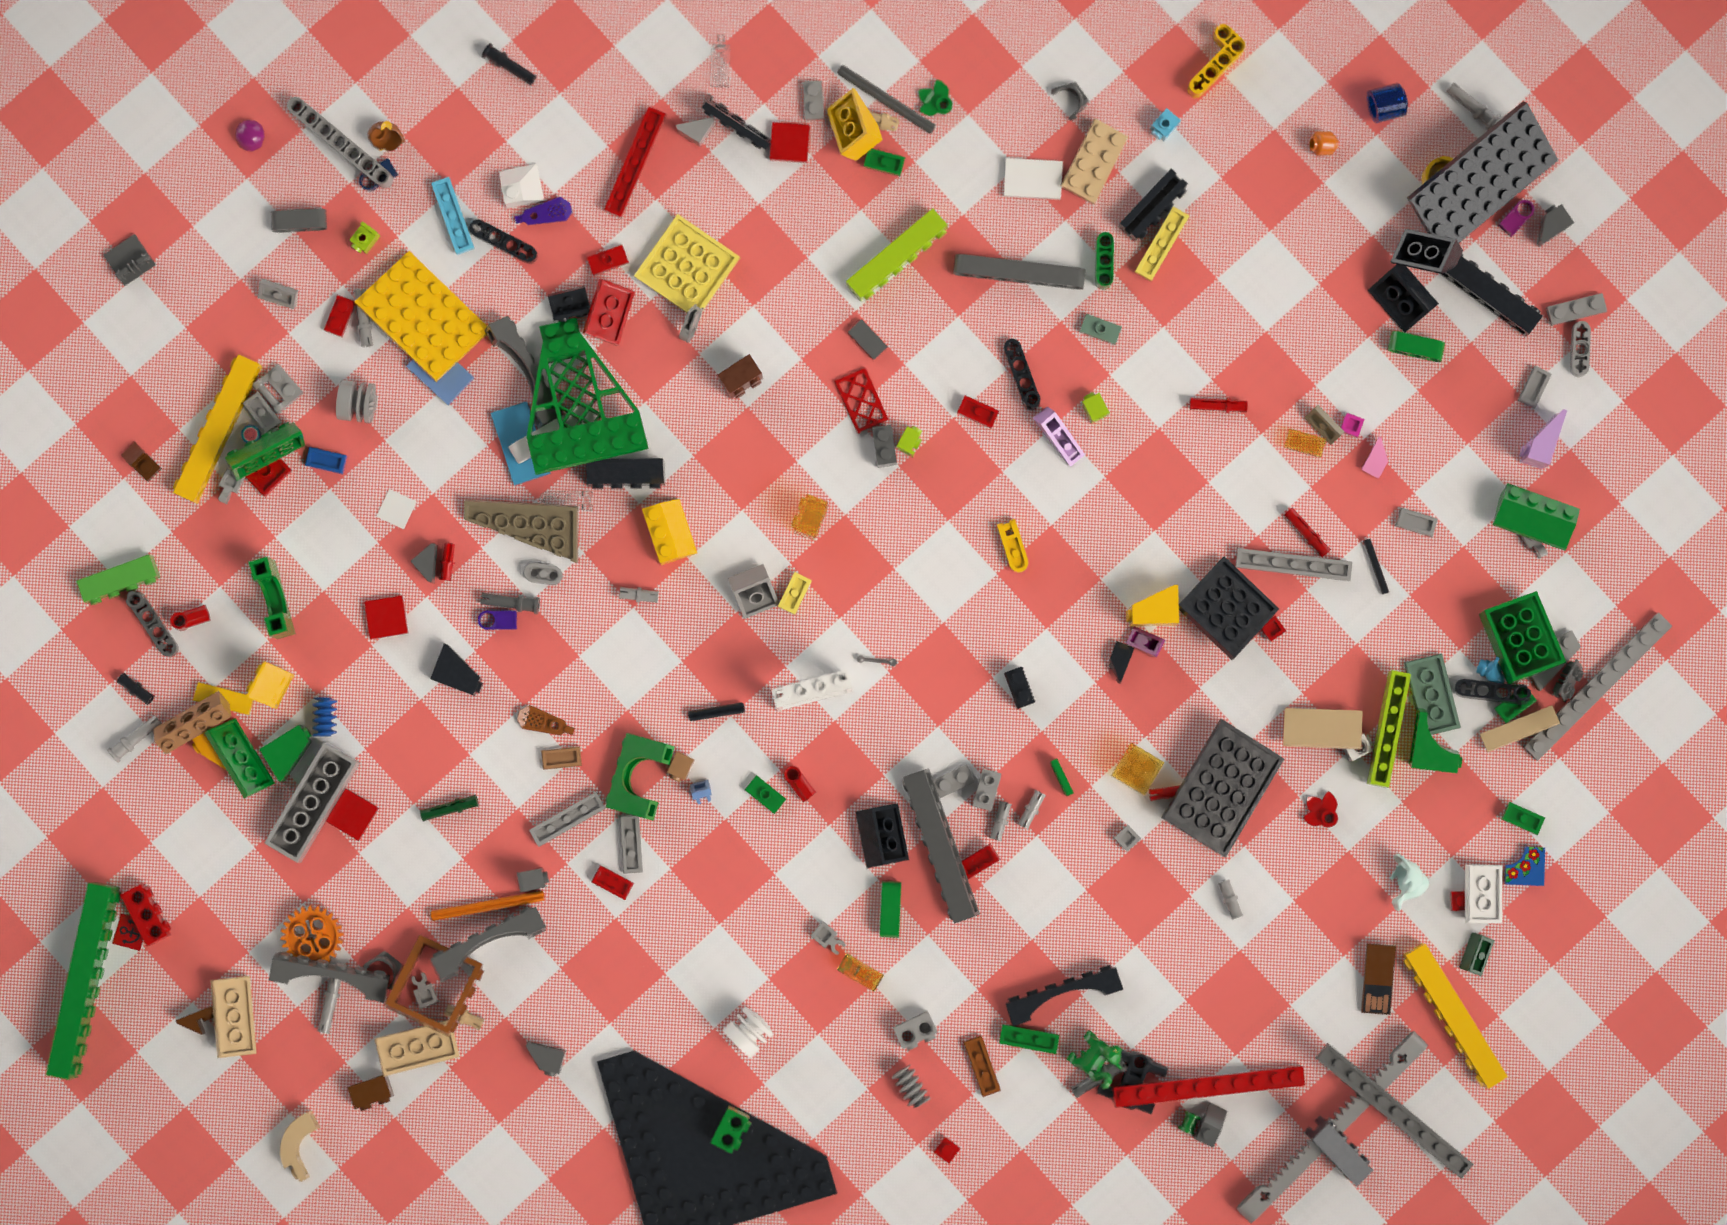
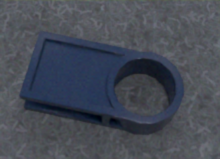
(388, 166)

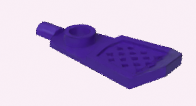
(543, 213)

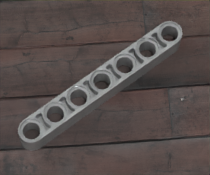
(334, 136)

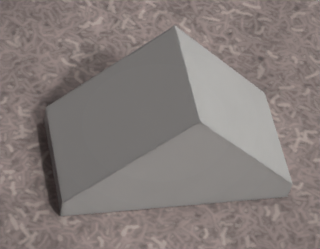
(696, 130)

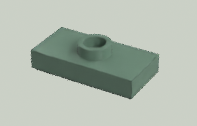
(1100, 329)

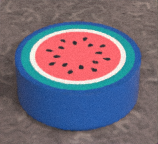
(250, 433)

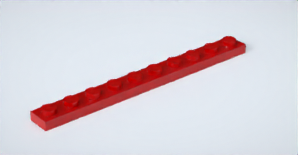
(1208, 1086)

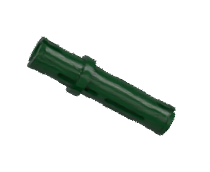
(450, 807)

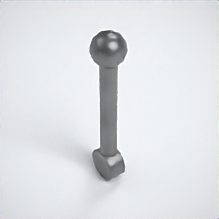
(892, 662)

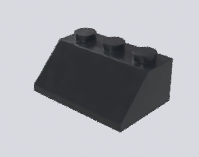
(1427, 252)
(1403, 297)
(882, 835)

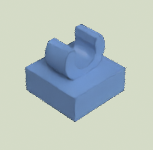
(701, 790)

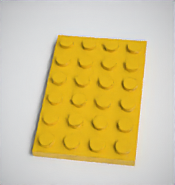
(422, 316)

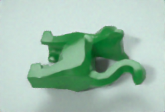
(1095, 1057)

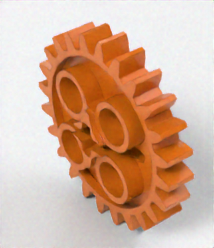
(329, 930)

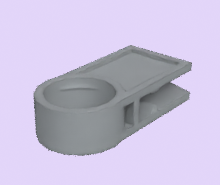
(690, 323)

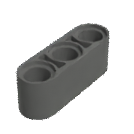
(298, 220)

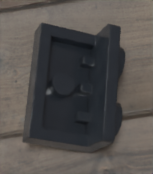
(569, 303)

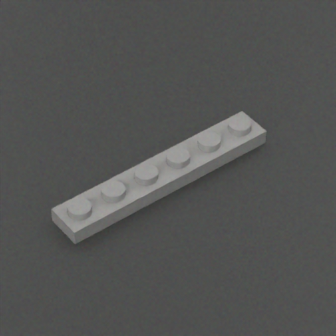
(1293, 564)

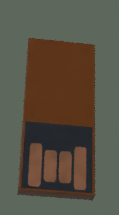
(1378, 979)

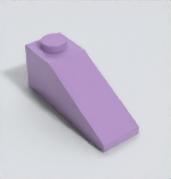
(1058, 435)

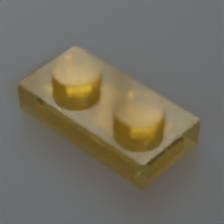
(1305, 443)

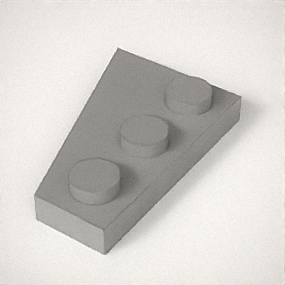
(1569, 646)

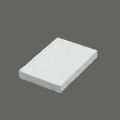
(1033, 178)
(1483, 893)

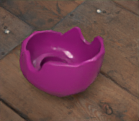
(250, 135)

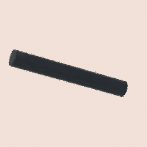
(1376, 566)

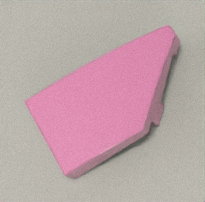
(1376, 460)

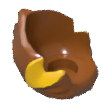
(385, 136)

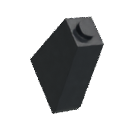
(456, 672)

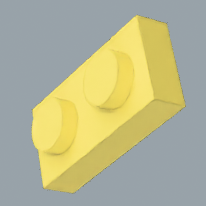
(794, 593)

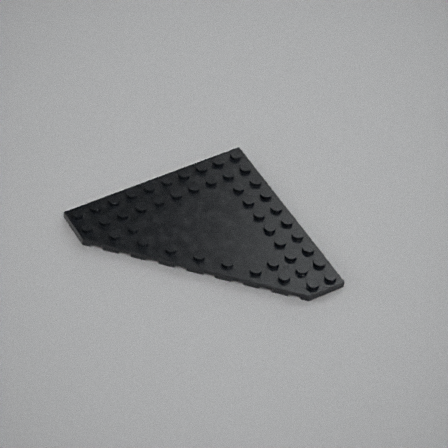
(676, 1169)

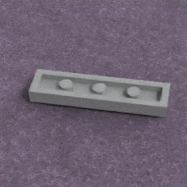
(567, 819)

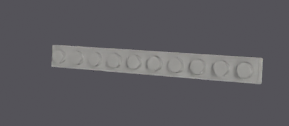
(1599, 685)

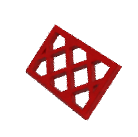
(869, 386)

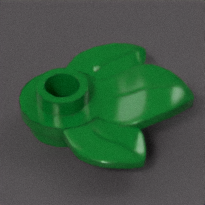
(933, 98)

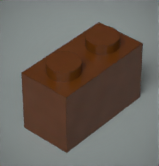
(370, 1092)

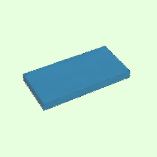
(512, 426)

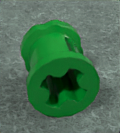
(1189, 1122)

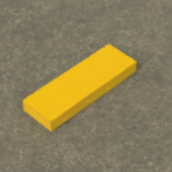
(238, 701)

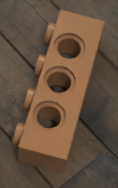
(192, 722)

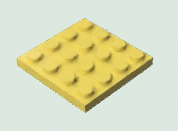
(686, 265)

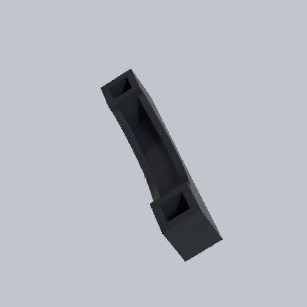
(1022, 1008)

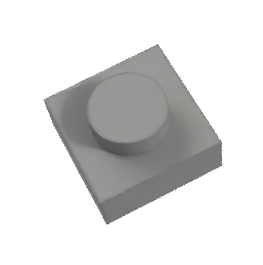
(1127, 838)

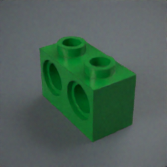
(727, 1127)

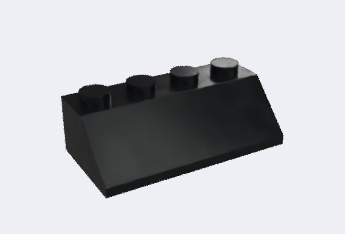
(626, 472)

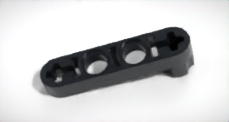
(1024, 373)
(1492, 694)

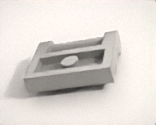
(282, 384)

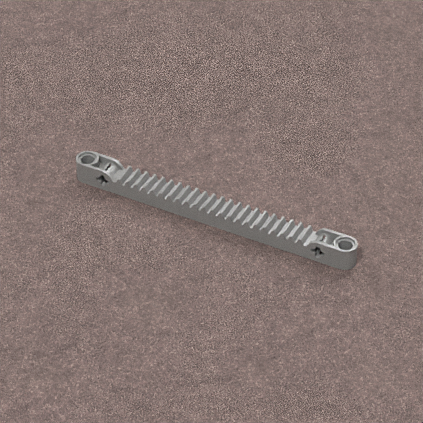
(1252, 1206)

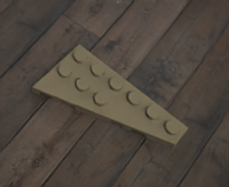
(536, 524)

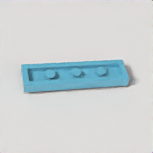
(452, 215)

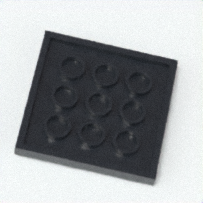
(1227, 608)

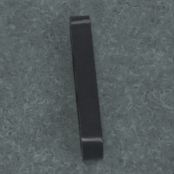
(502, 243)

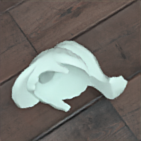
(1410, 881)

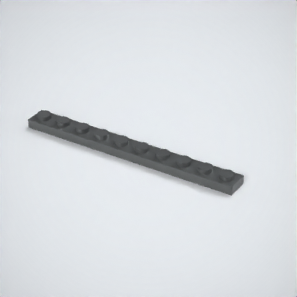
(1394, 1110)

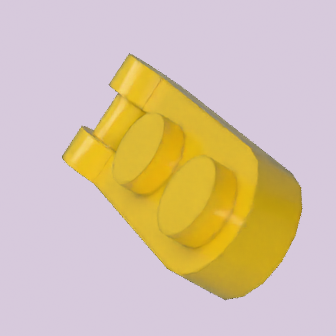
(1013, 546)

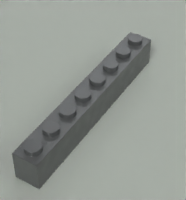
(941, 846)

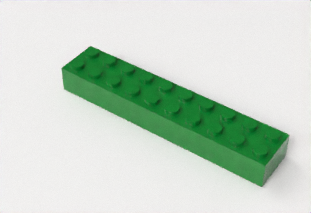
(83, 981)

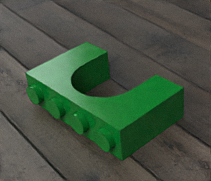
(279, 620)
(621, 795)

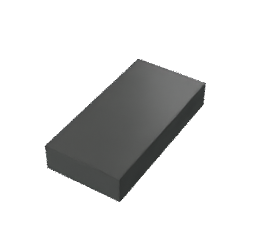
(867, 339)

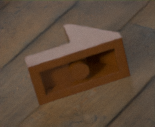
(141, 461)
(193, 1021)

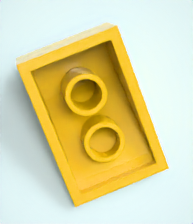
(853, 125)

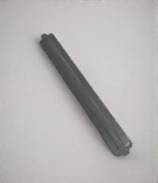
(886, 99)

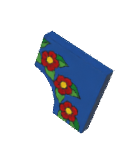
(1528, 869)

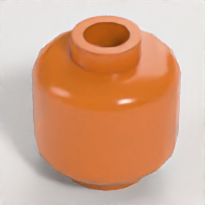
(1323, 143)

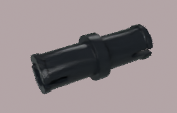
(135, 689)

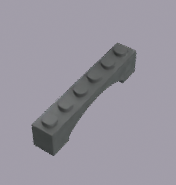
(505, 335)
(527, 924)
(370, 983)

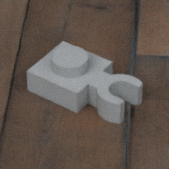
(825, 935)
(425, 993)

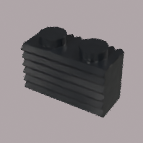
(1019, 687)

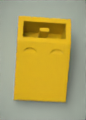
(269, 684)

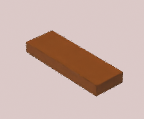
(982, 1066)

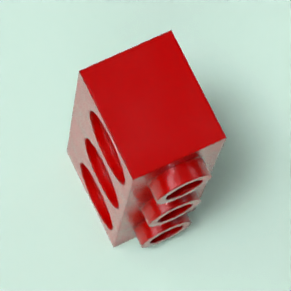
(137, 909)

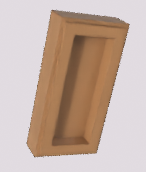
(561, 758)

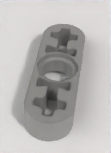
(1576, 335)

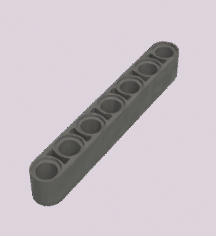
(1019, 271)

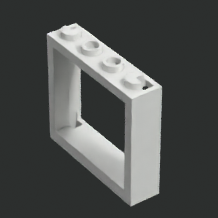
(812, 690)

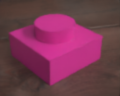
(1352, 425)

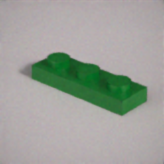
(1029, 1039)

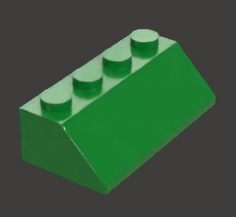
(1536, 516)

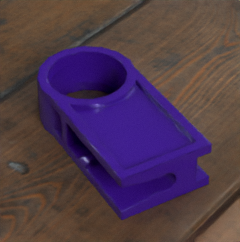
(503, 620)

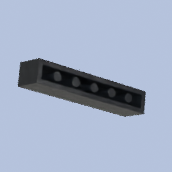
(1494, 296)

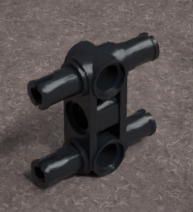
(1135, 1076)

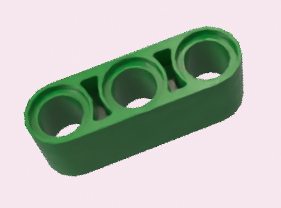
(1104, 251)
(1416, 346)
(890, 909)

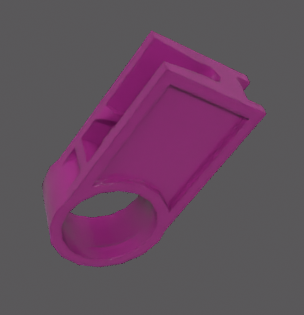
(1514, 220)

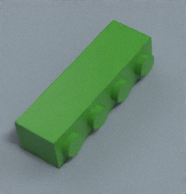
(118, 579)

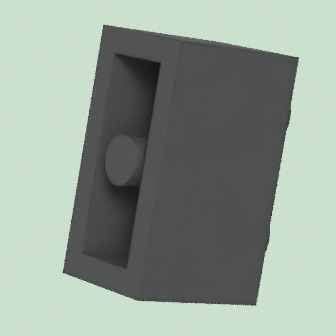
(884, 446)

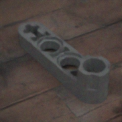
(154, 623)

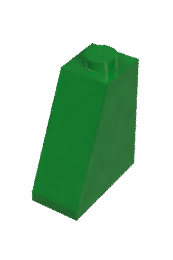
(286, 751)

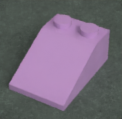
(1541, 447)

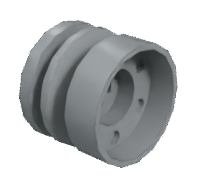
(359, 401)

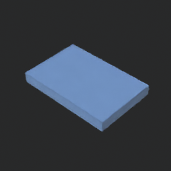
(449, 385)

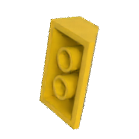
(669, 531)

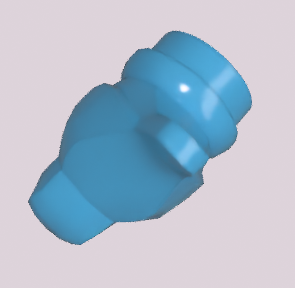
(1491, 670)

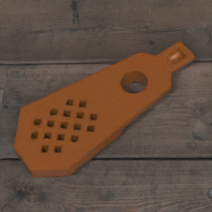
(545, 724)

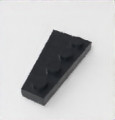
(735, 121)

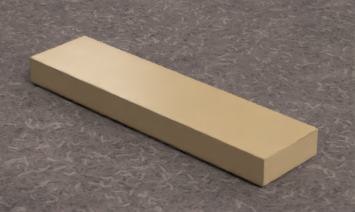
(1519, 728)

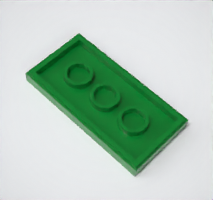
(239, 758)

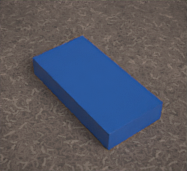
(326, 460)

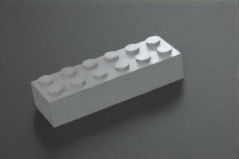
(312, 802)

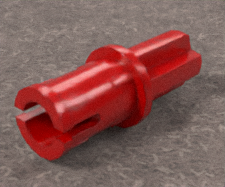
(447, 562)

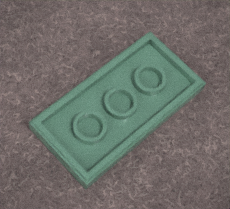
(1433, 693)

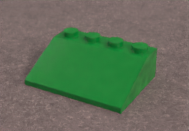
(265, 450)
(1522, 637)

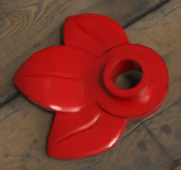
(1319, 808)

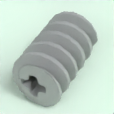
(911, 1087)

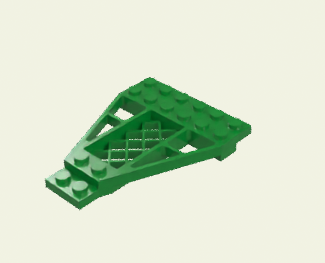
(586, 441)

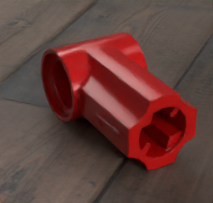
(192, 617)
(800, 784)

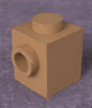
(680, 767)

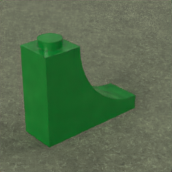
(1427, 752)

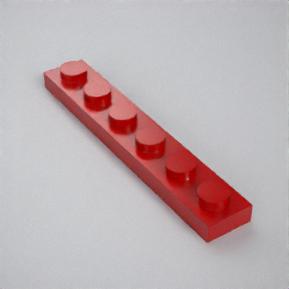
(635, 162)

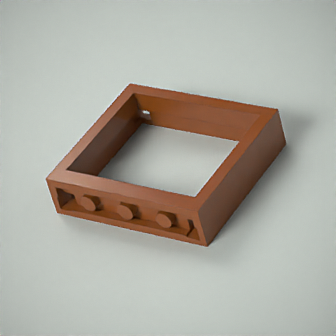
(460, 1008)

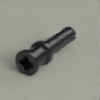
(501, 60)

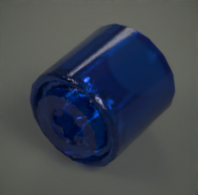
(1387, 102)

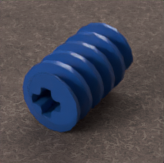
(324, 717)

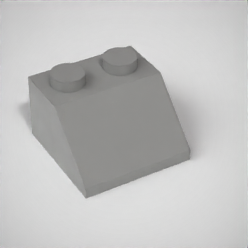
(753, 591)

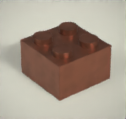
(740, 377)

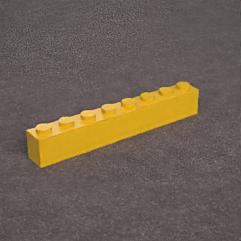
(217, 429)
(1455, 1016)

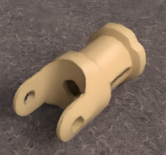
(885, 121)

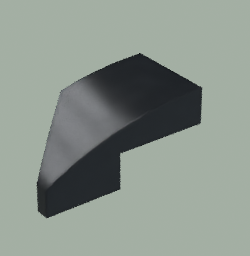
(1120, 659)

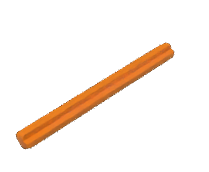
(487, 905)

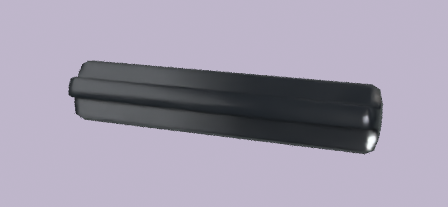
(718, 711)

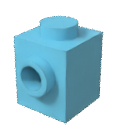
(1165, 125)

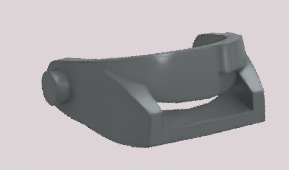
(1076, 90)
(395, 965)

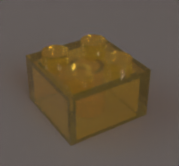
(810, 517)
(1137, 769)

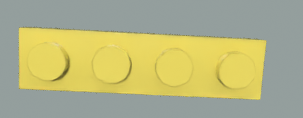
(1162, 244)

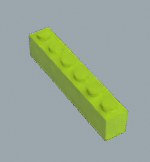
(896, 255)
(1388, 729)

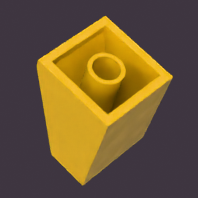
(1156, 610)

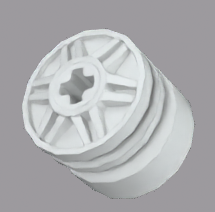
(748, 1032)

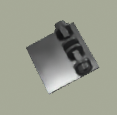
(129, 260)
(1574, 673)

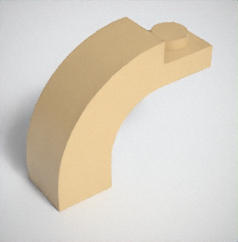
(291, 1144)

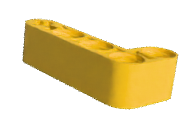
(1214, 64)

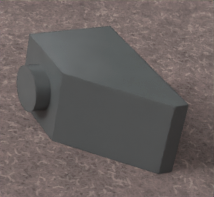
(1553, 223)
(532, 879)
(547, 1058)
(1210, 1125)

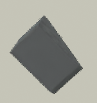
(426, 562)

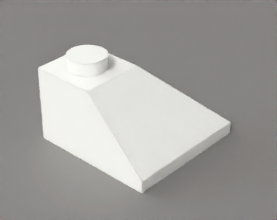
(521, 186)

